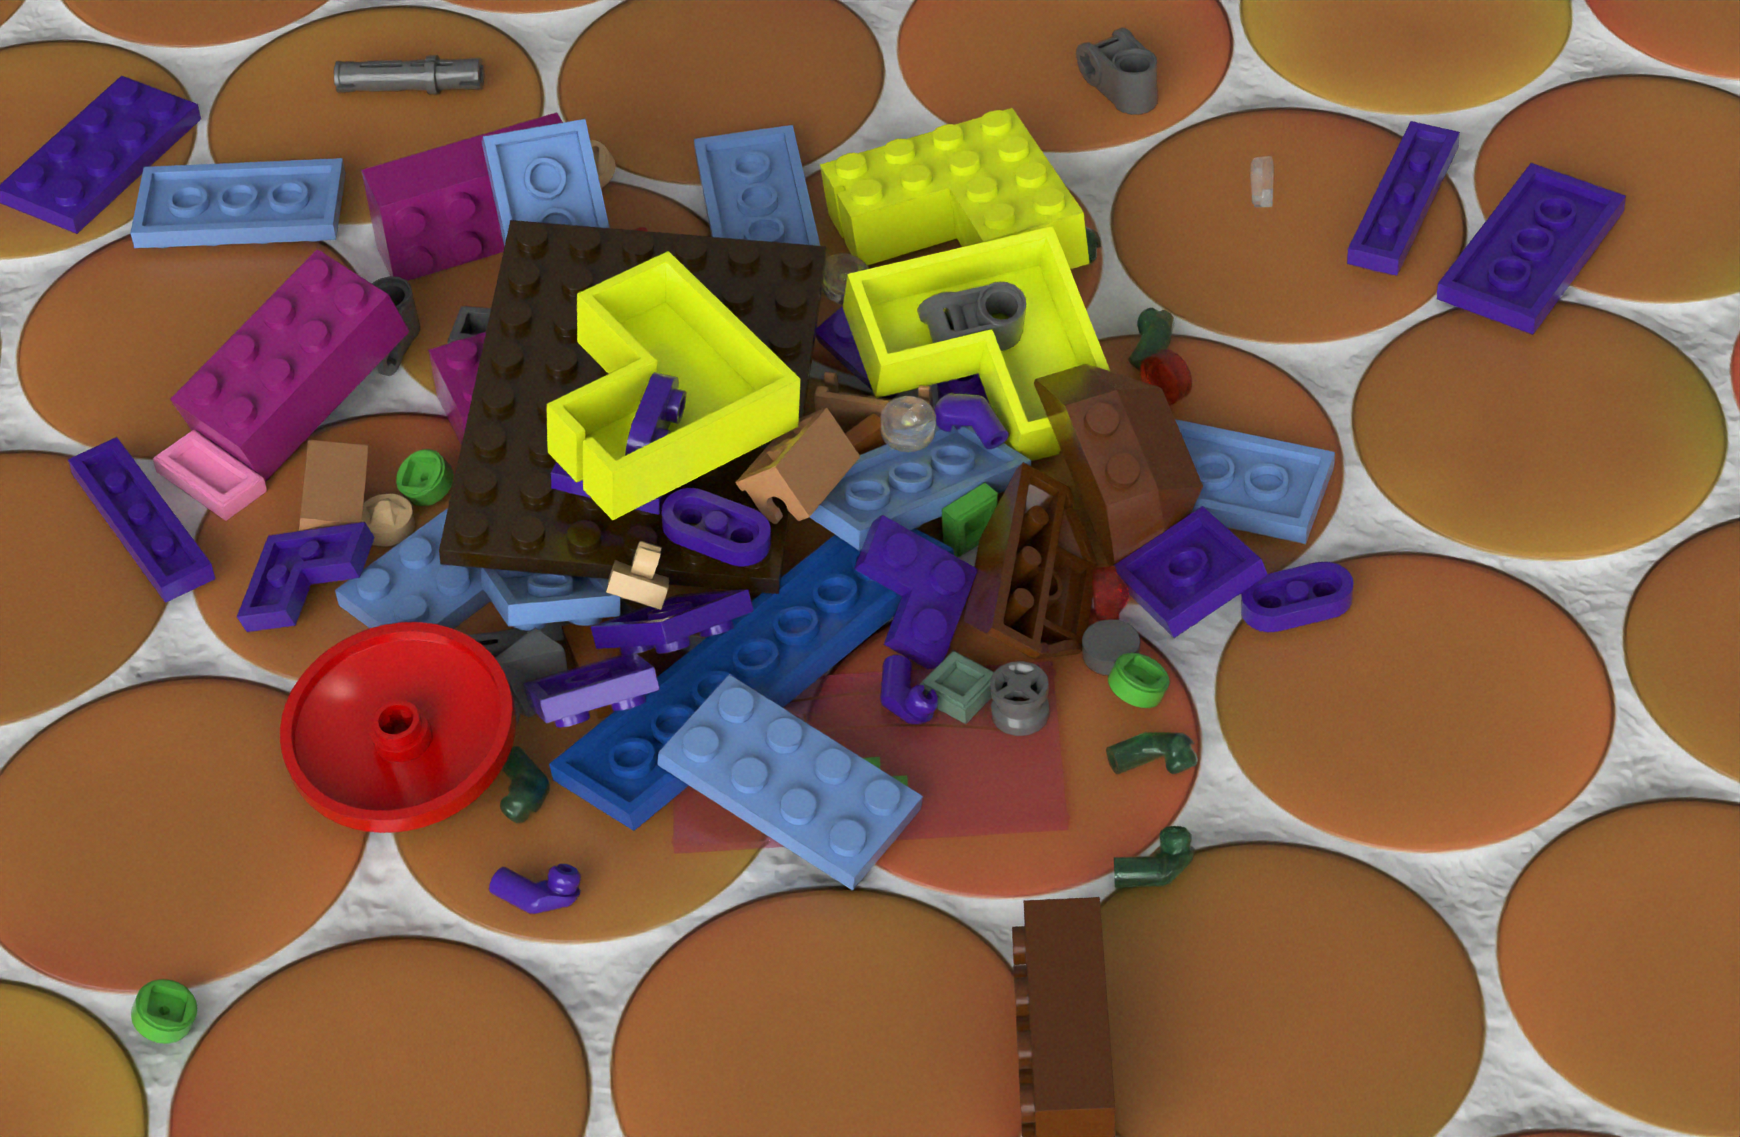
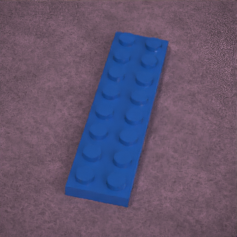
(775, 650)

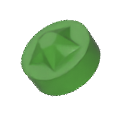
(424, 477)
(1138, 680)
(164, 1011)

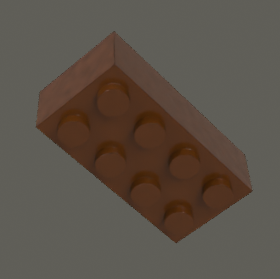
(1063, 1020)

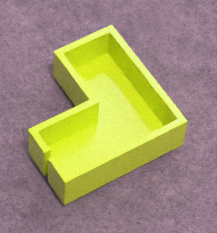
(951, 184)
(674, 326)
(1055, 334)

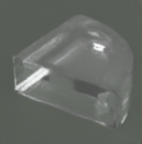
(1262, 181)

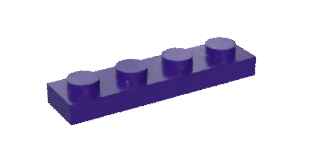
(1403, 198)
(141, 519)

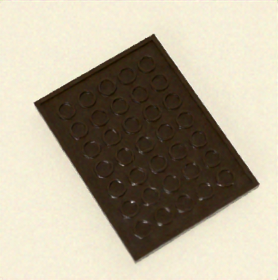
(502, 492)

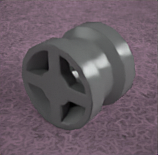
(1019, 698)

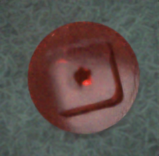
(1109, 593)

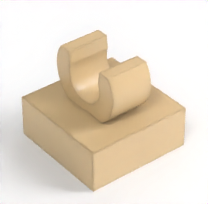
(639, 580)

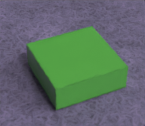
(967, 518)

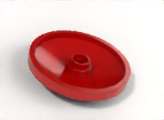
(398, 727)

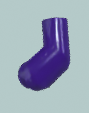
(902, 699)
(540, 896)

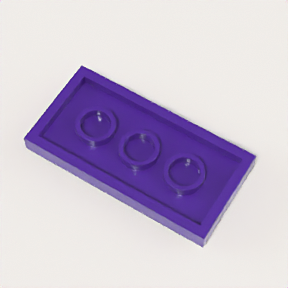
(98, 154)
(1531, 248)

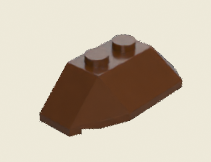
(1121, 455)
(1033, 569)

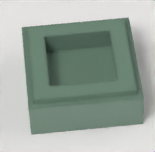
(960, 686)

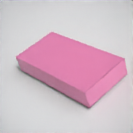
(209, 475)

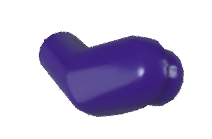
(971, 411)

